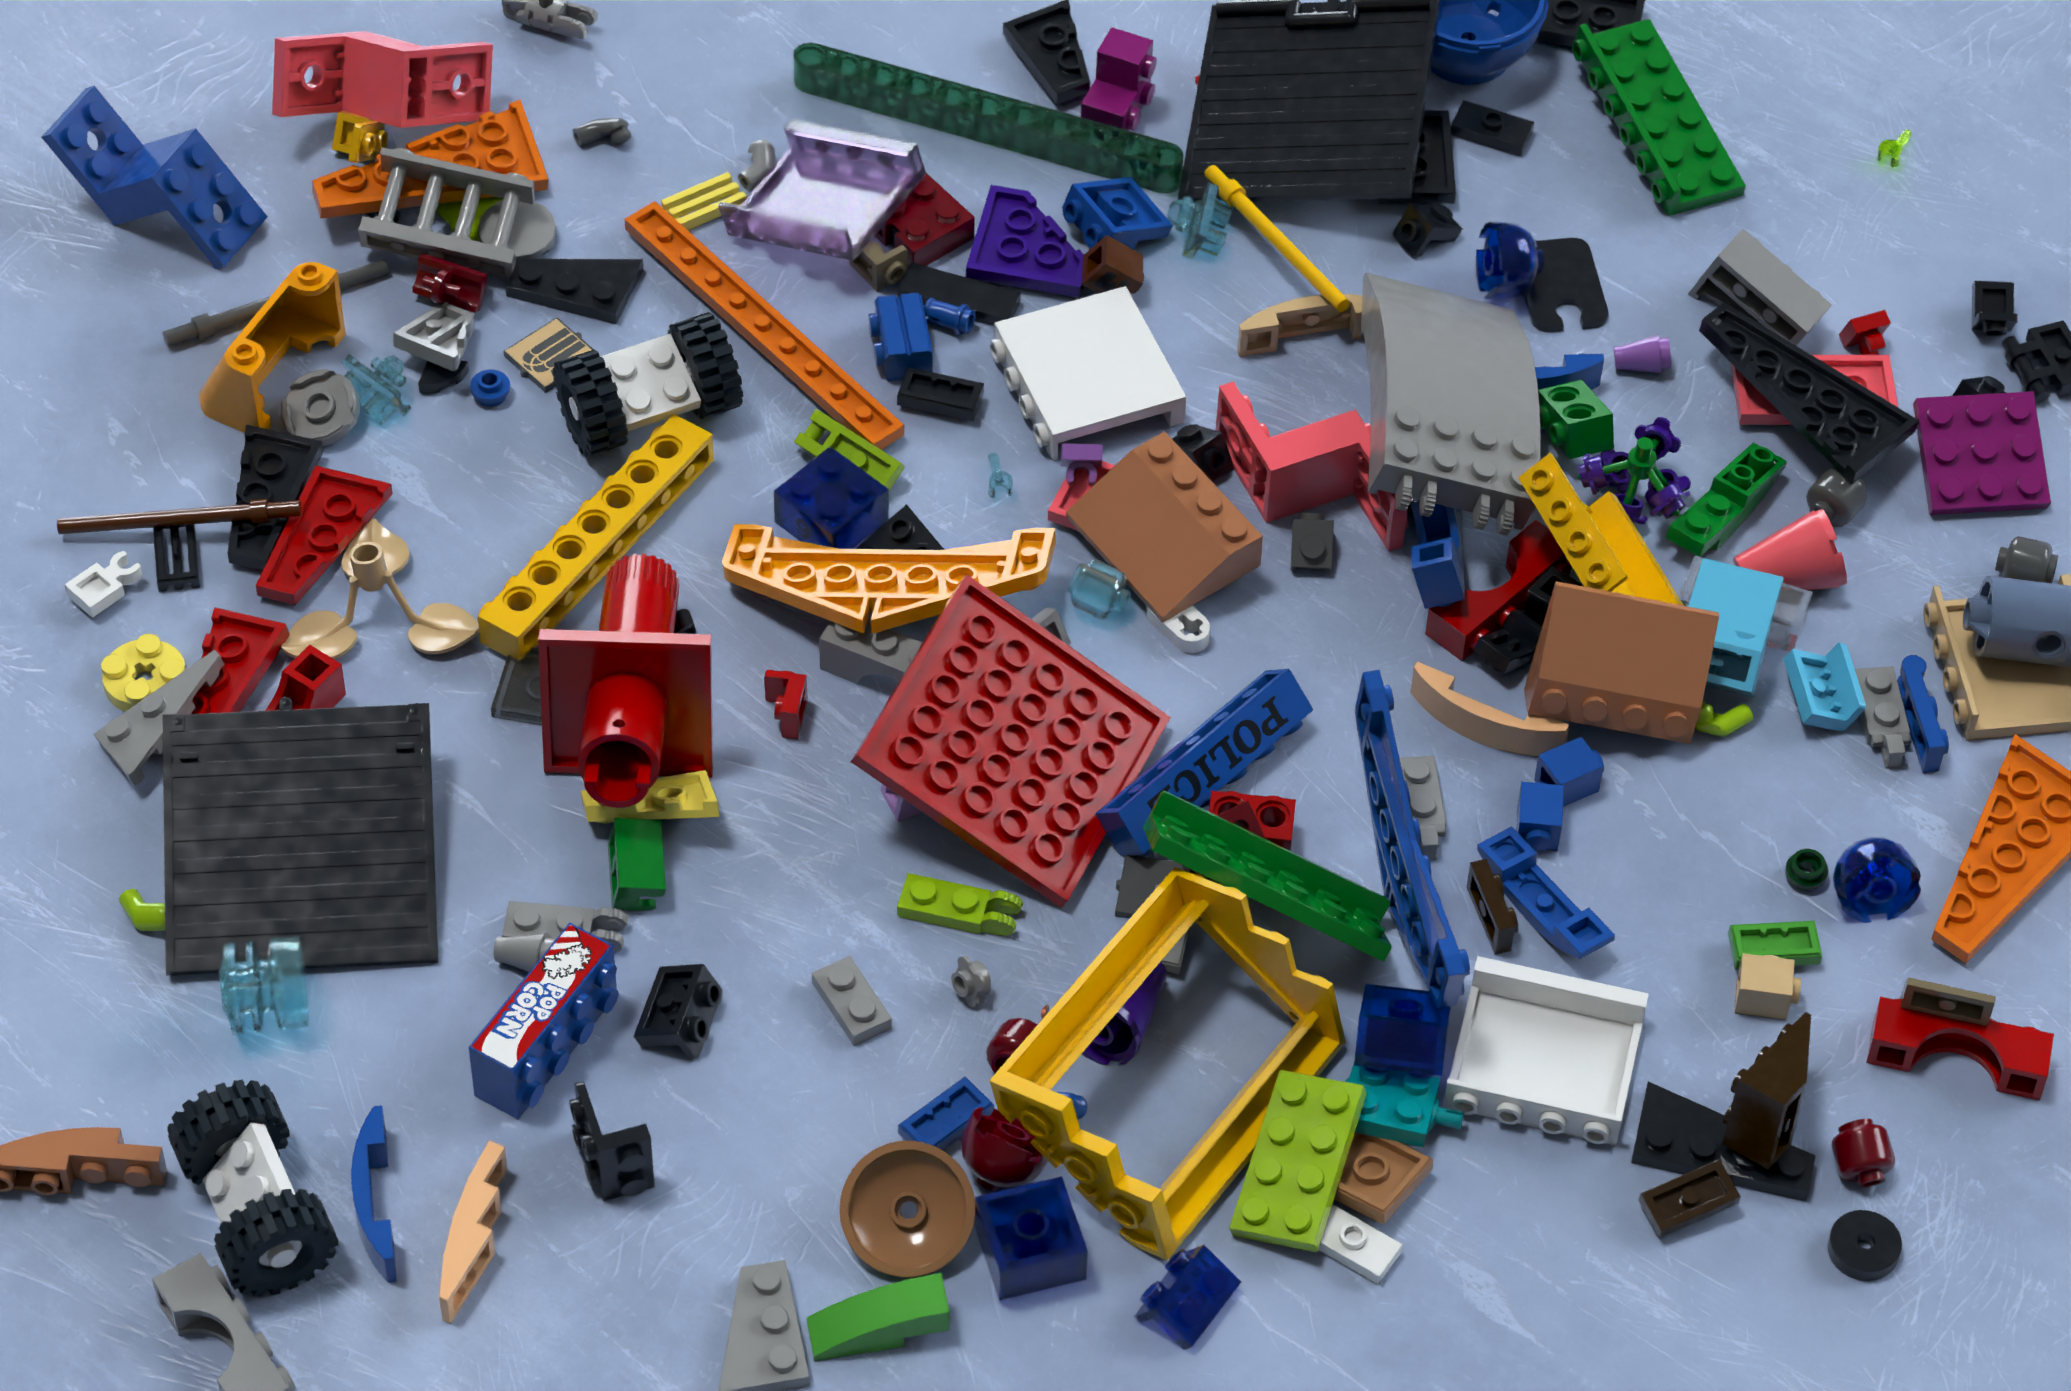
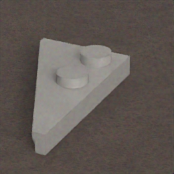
(139, 730)

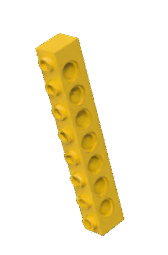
(596, 537)

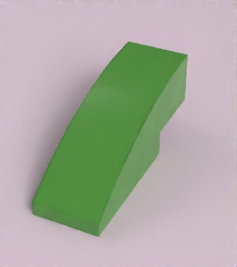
(880, 1318)

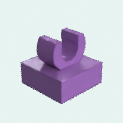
(1081, 457)

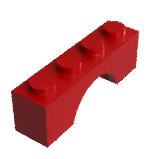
(1484, 612)
(311, 681)
(2010, 1054)

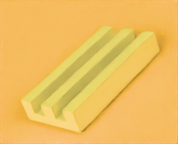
(700, 199)

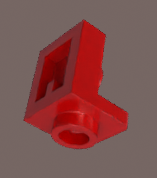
(790, 699)

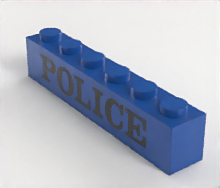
(1209, 756)

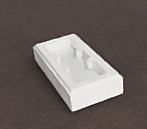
(1358, 1245)

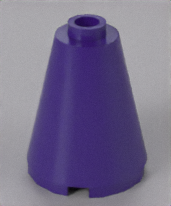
(1126, 1030)

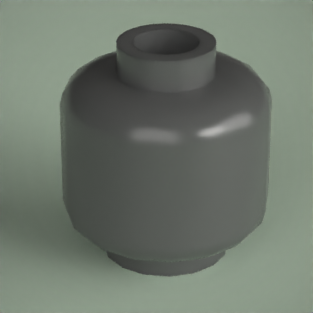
(1837, 497)
(2027, 560)

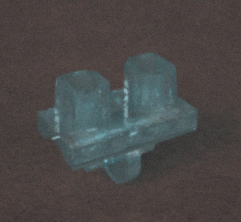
(1197, 219)
(380, 383)

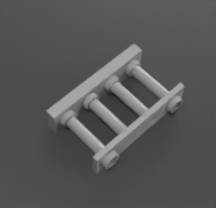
(490, 258)

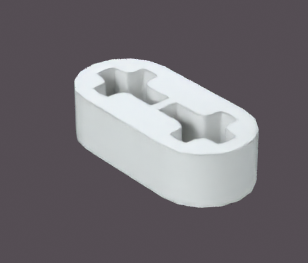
(1174, 627)

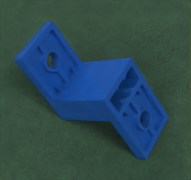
(149, 178)

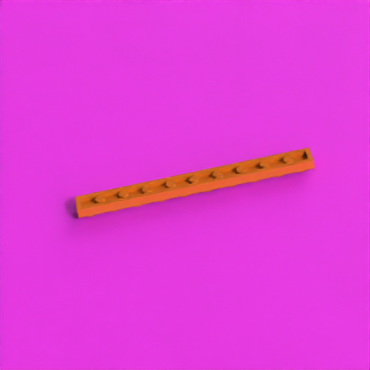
(763, 326)

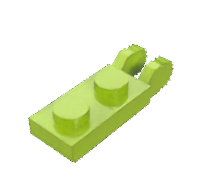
(958, 906)

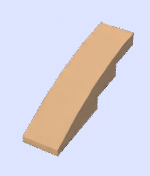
(470, 1235)

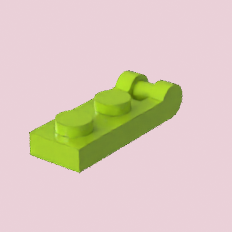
(852, 446)

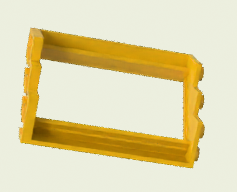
(1164, 1216)

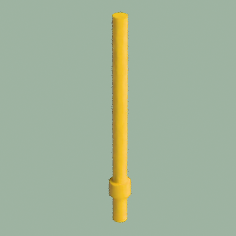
(1235, 196)

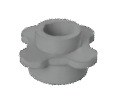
(971, 980)

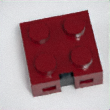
(928, 224)

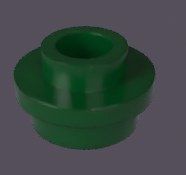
(1810, 861)

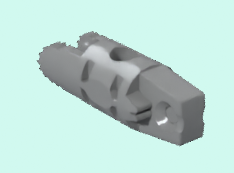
(552, 16)

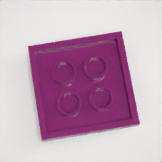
(1981, 453)

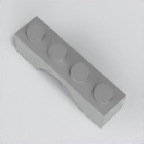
(859, 654)
(198, 1303)

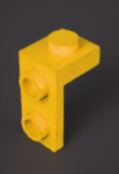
(359, 137)

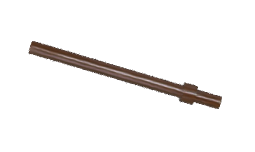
(257, 511)

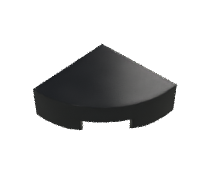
(438, 376)

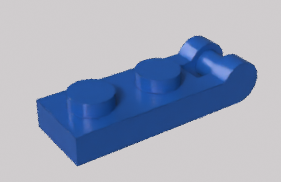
(1922, 714)

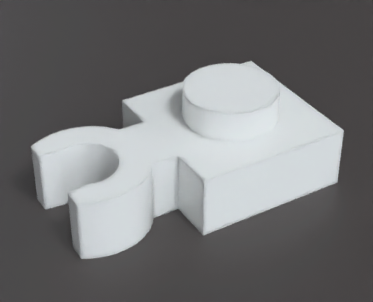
(100, 587)

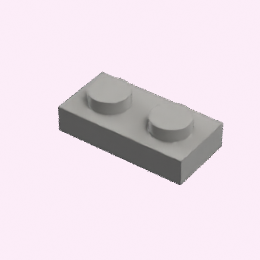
(851, 1000)

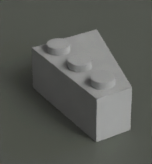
(1762, 289)

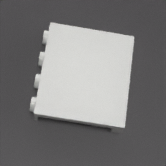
(1086, 368)
(1546, 1051)

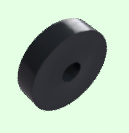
(1861, 1262)

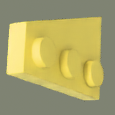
(669, 798)

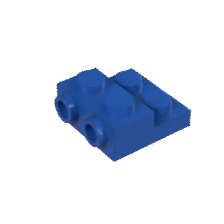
(1115, 210)

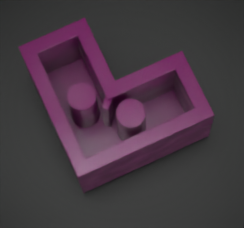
(1121, 80)

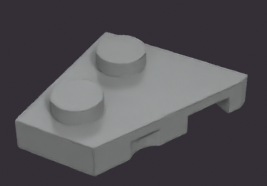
(437, 335)

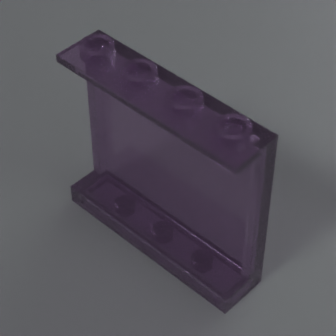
(827, 191)

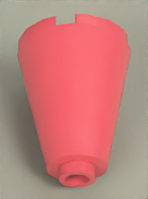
(1800, 553)

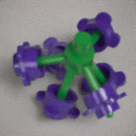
(1626, 470)

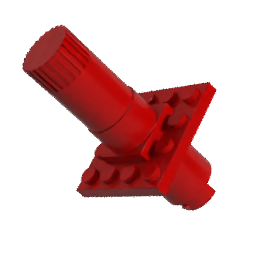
(628, 695)

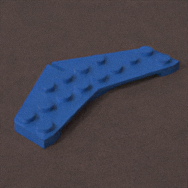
(1402, 867)

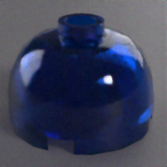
(1508, 261)
(1876, 879)

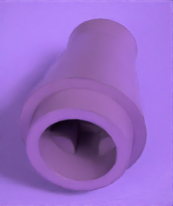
(1644, 355)

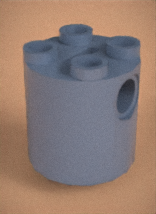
(2021, 621)

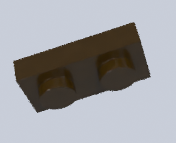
(1487, 896)
(1689, 1198)

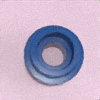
(490, 387)

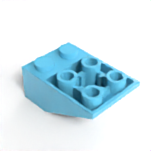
(1746, 613)

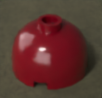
(1000, 1151)

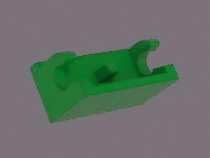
(636, 863)

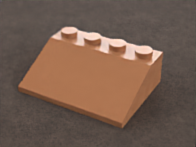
(1166, 528)
(1621, 662)

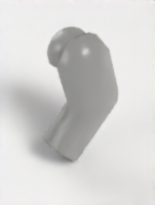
(763, 161)

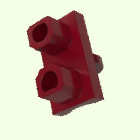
(450, 283)

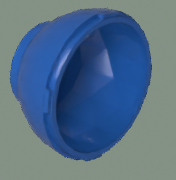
(1479, 46)

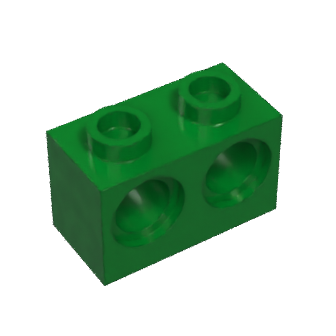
(1576, 419)

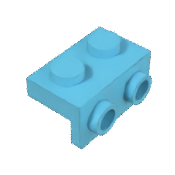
(1825, 687)

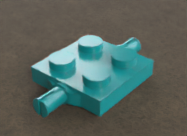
(1401, 1106)

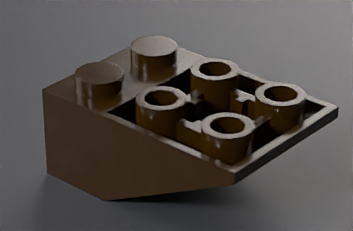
(1770, 1097)

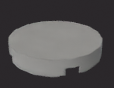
(531, 231)
(321, 406)

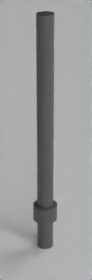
(205, 325)

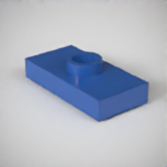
(945, 1116)

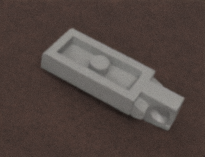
(1884, 716)
(1425, 801)

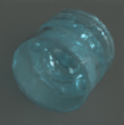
(265, 985)

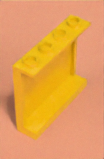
(1597, 537)

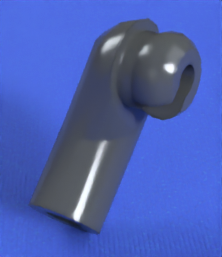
(600, 128)

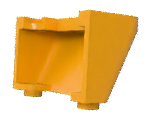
(296, 316)

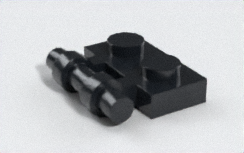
(2053, 350)

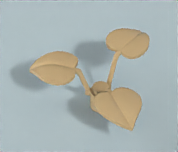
(369, 564)

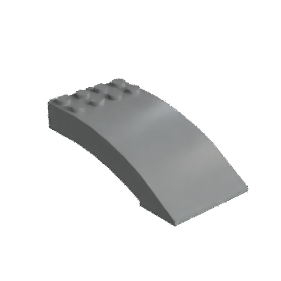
(1449, 402)

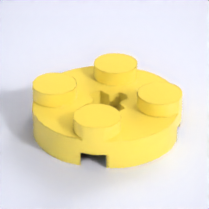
(133, 658)

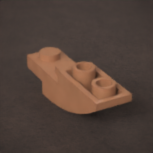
(94, 1154)

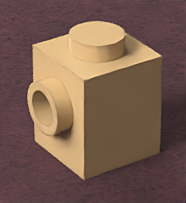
(1766, 986)

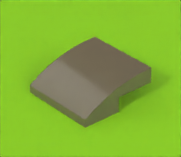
(1947, 1001)

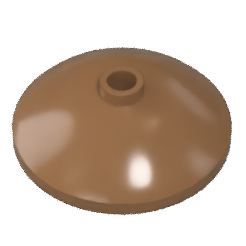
(899, 1175)

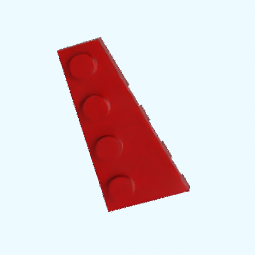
(332, 515)

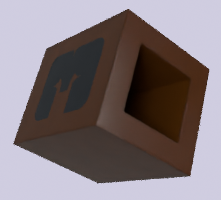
(1112, 266)

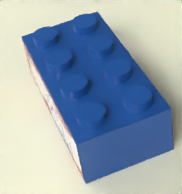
(544, 1021)

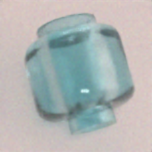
(1098, 589)

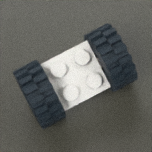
(647, 383)
(266, 1228)

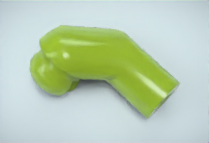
(1723, 723)
(143, 915)

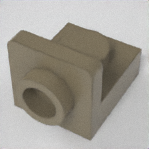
(881, 268)

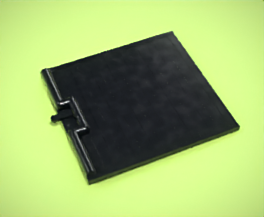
(1312, 98)
(302, 832)

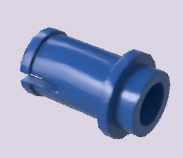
(950, 316)

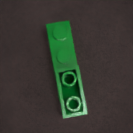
(1728, 502)

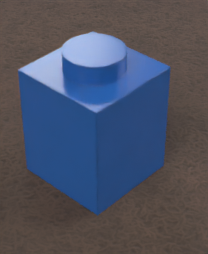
(1571, 766)
(1540, 815)

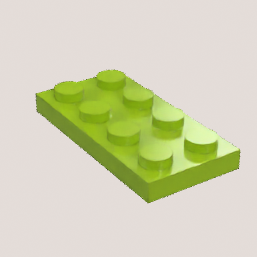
(1298, 1161)

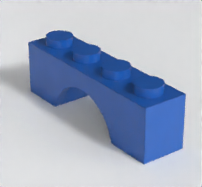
(1439, 556)

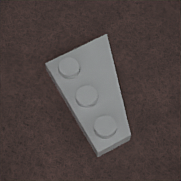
(764, 1334)

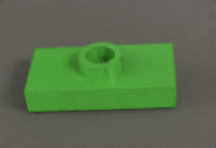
(1782, 939)

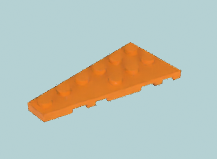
(494, 144)
(2012, 851)

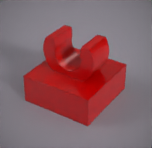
(1866, 332)

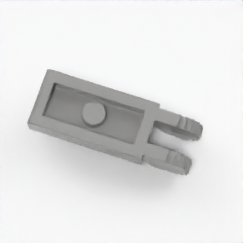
(536, 918)

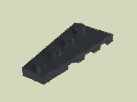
(272, 468)
(1685, 1135)

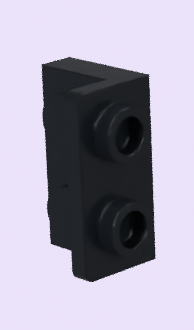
(679, 1009)

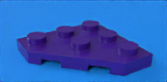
(1023, 246)

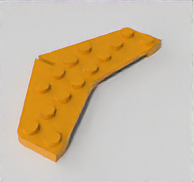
(891, 583)

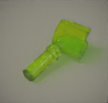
(1893, 147)

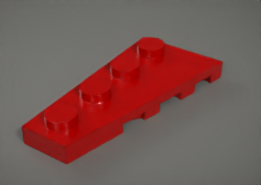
(247, 650)

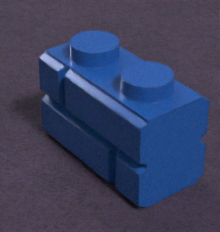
(901, 335)

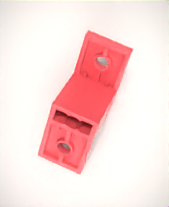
(381, 79)
(1305, 465)

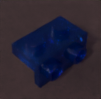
(1188, 1295)

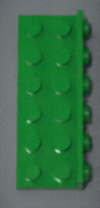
(1657, 116)
(1268, 874)

